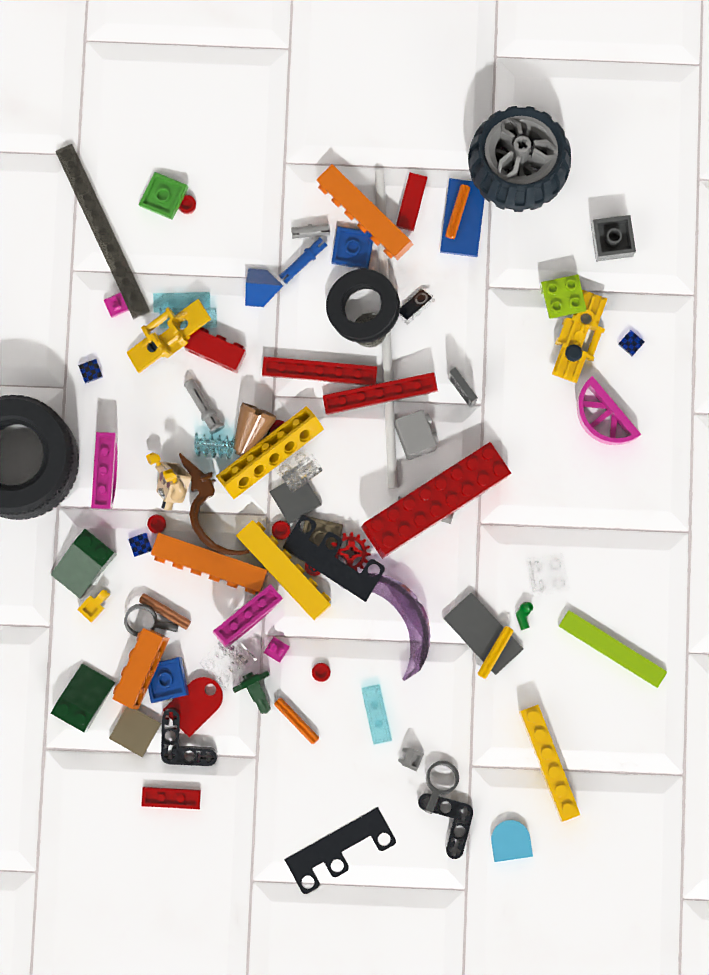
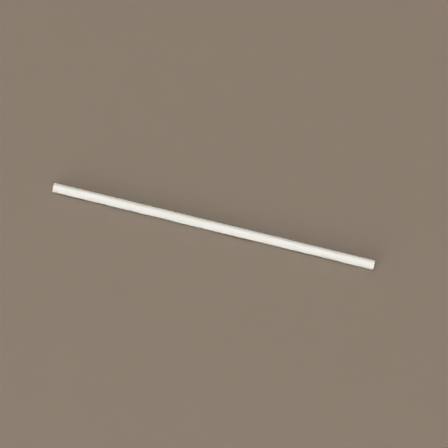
(386, 348)

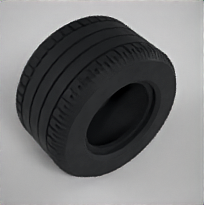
(59, 461)

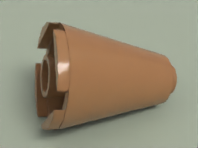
(251, 427)

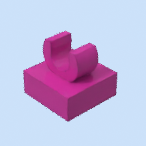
(116, 305)
(276, 649)

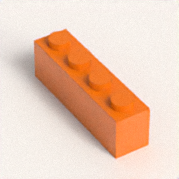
(140, 668)

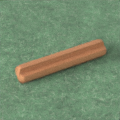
(165, 611)

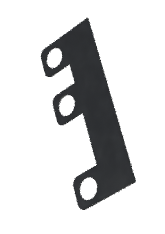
(326, 563)
(332, 846)

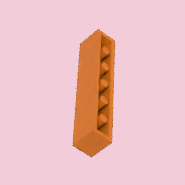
(367, 215)
(208, 562)

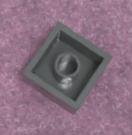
(613, 238)

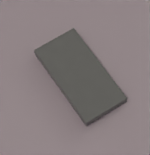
(480, 631)

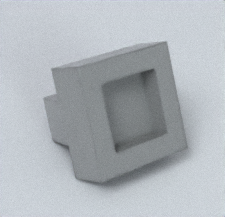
(412, 759)

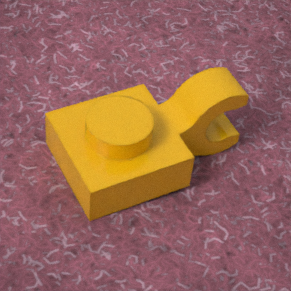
(91, 607)

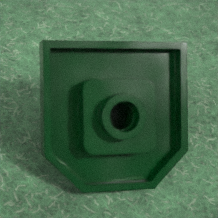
(255, 690)

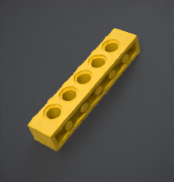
(270, 452)

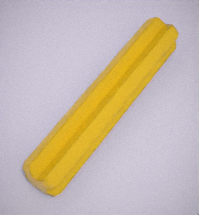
(495, 652)

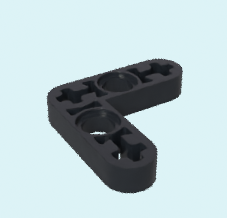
(179, 751)
(453, 813)

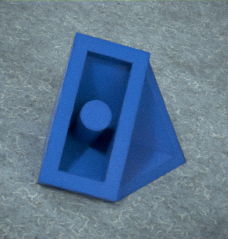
(260, 287)

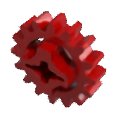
(351, 544)

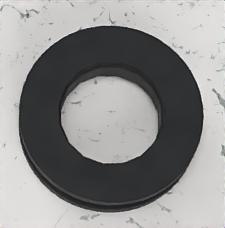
(348, 285)

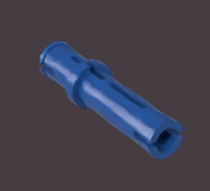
(308, 255)

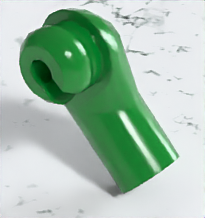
(522, 614)

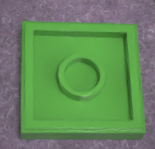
(163, 195)

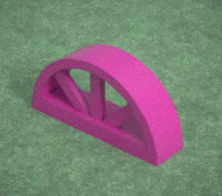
(612, 409)
(104, 471)
(247, 616)

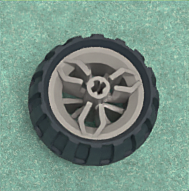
(517, 131)

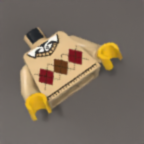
(172, 481)

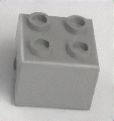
(416, 434)

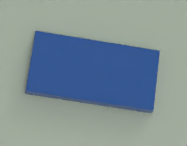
(468, 233)

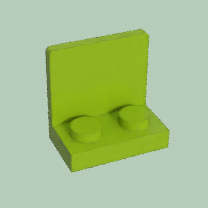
(563, 296)

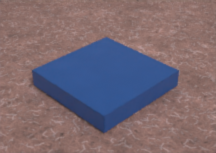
(352, 248)
(168, 681)

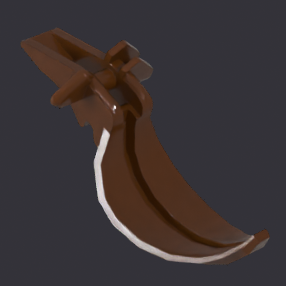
(203, 484)

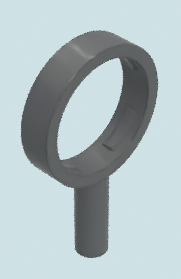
(157, 624)
(436, 792)

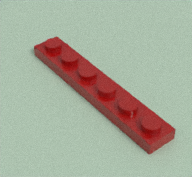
(319, 371)
(380, 393)

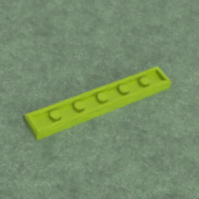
(612, 649)

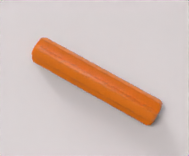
(457, 211)
(296, 720)

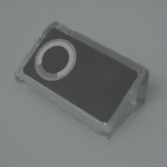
(415, 305)

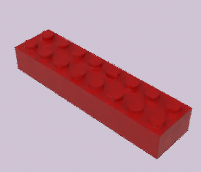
(436, 500)

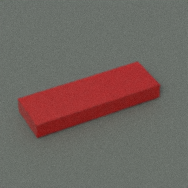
(411, 201)
(171, 798)

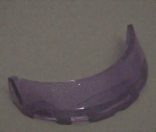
(414, 617)

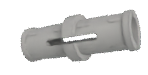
(310, 231)

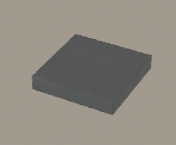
(462, 387)
(295, 504)

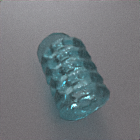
(213, 446)

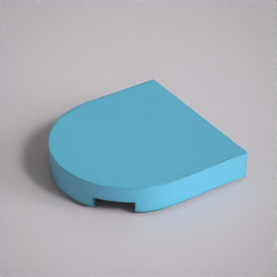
(510, 841)

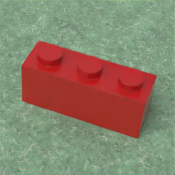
(216, 349)

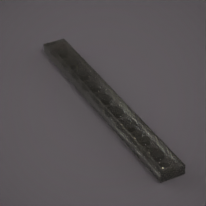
(102, 231)

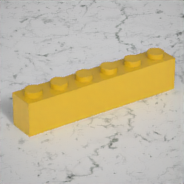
(283, 570)
(549, 763)

